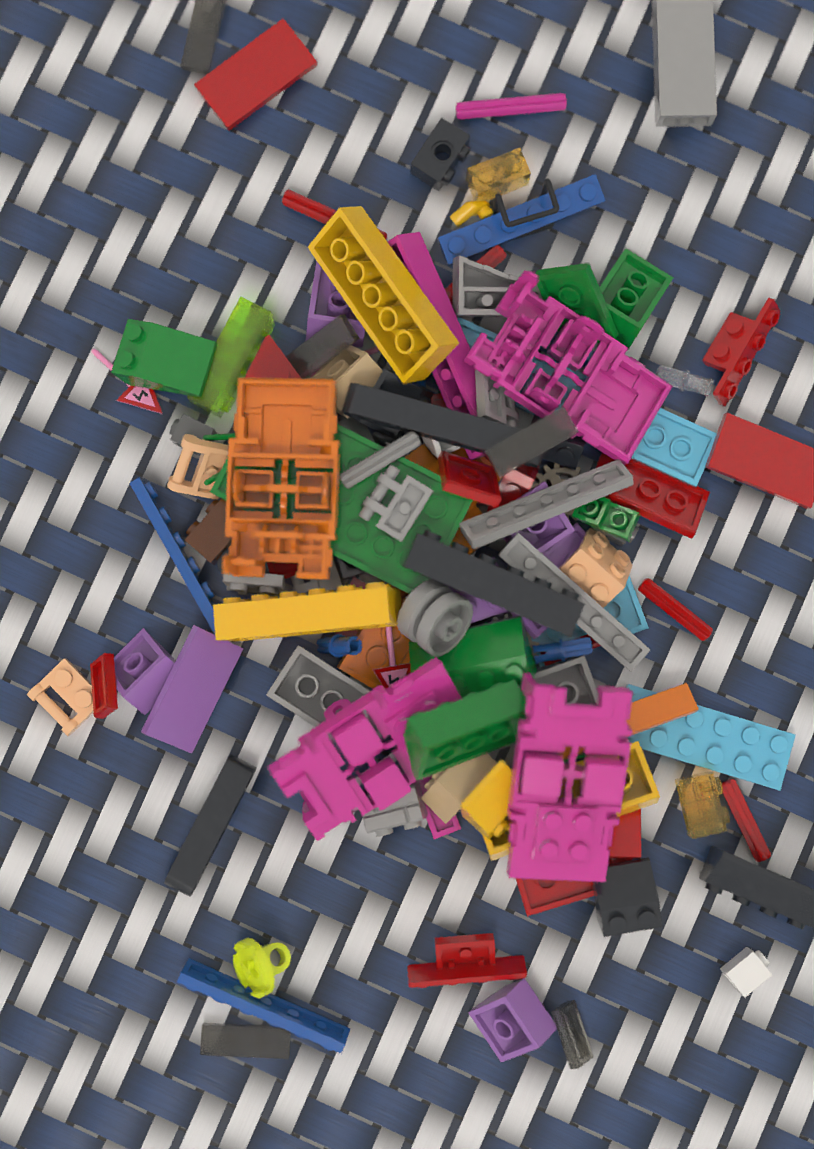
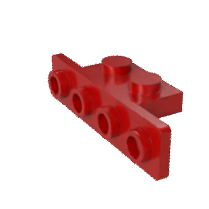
(737, 346)
(466, 961)

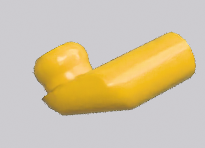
(469, 209)

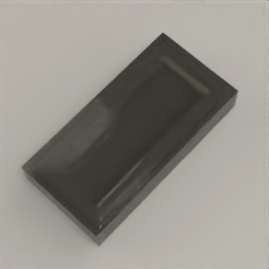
(572, 1034)

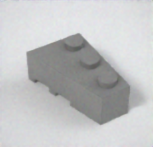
(479, 288)

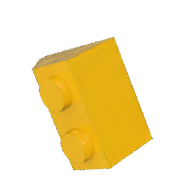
(488, 802)

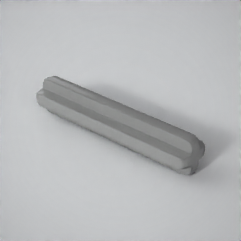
(380, 459)

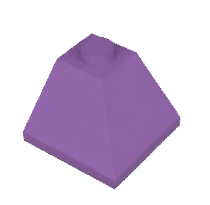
(545, 533)

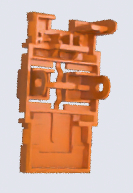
(283, 423)

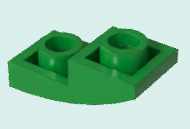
(608, 517)

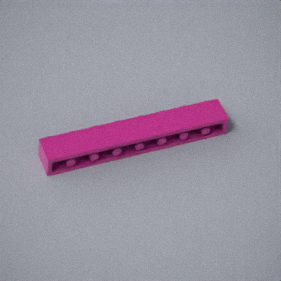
(452, 375)

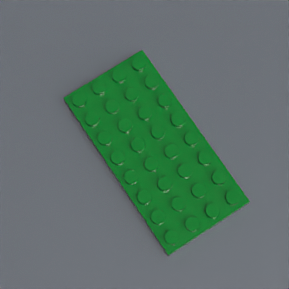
(357, 539)

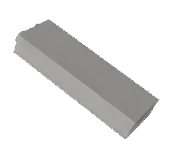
(684, 63)

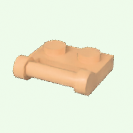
(210, 462)
(72, 688)

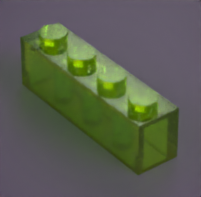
(233, 354)

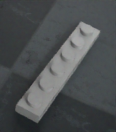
(546, 504)
(593, 619)

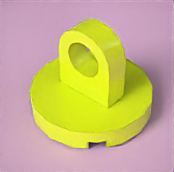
(254, 965)

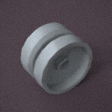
(435, 617)

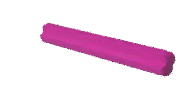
(511, 106)

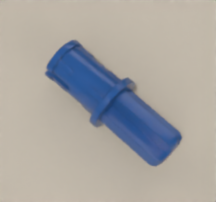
(339, 645)
(563, 649)

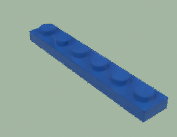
(492, 230)
(174, 544)
(269, 1008)

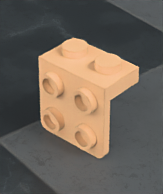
(598, 567)

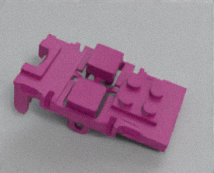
(614, 400)
(558, 834)

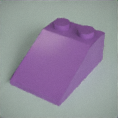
(327, 305)

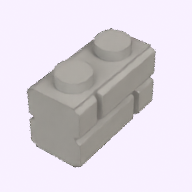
(405, 811)

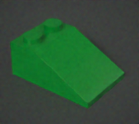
(633, 293)
(163, 358)

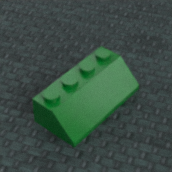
(484, 656)
(464, 728)

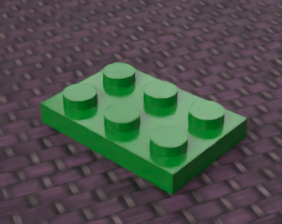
(579, 291)

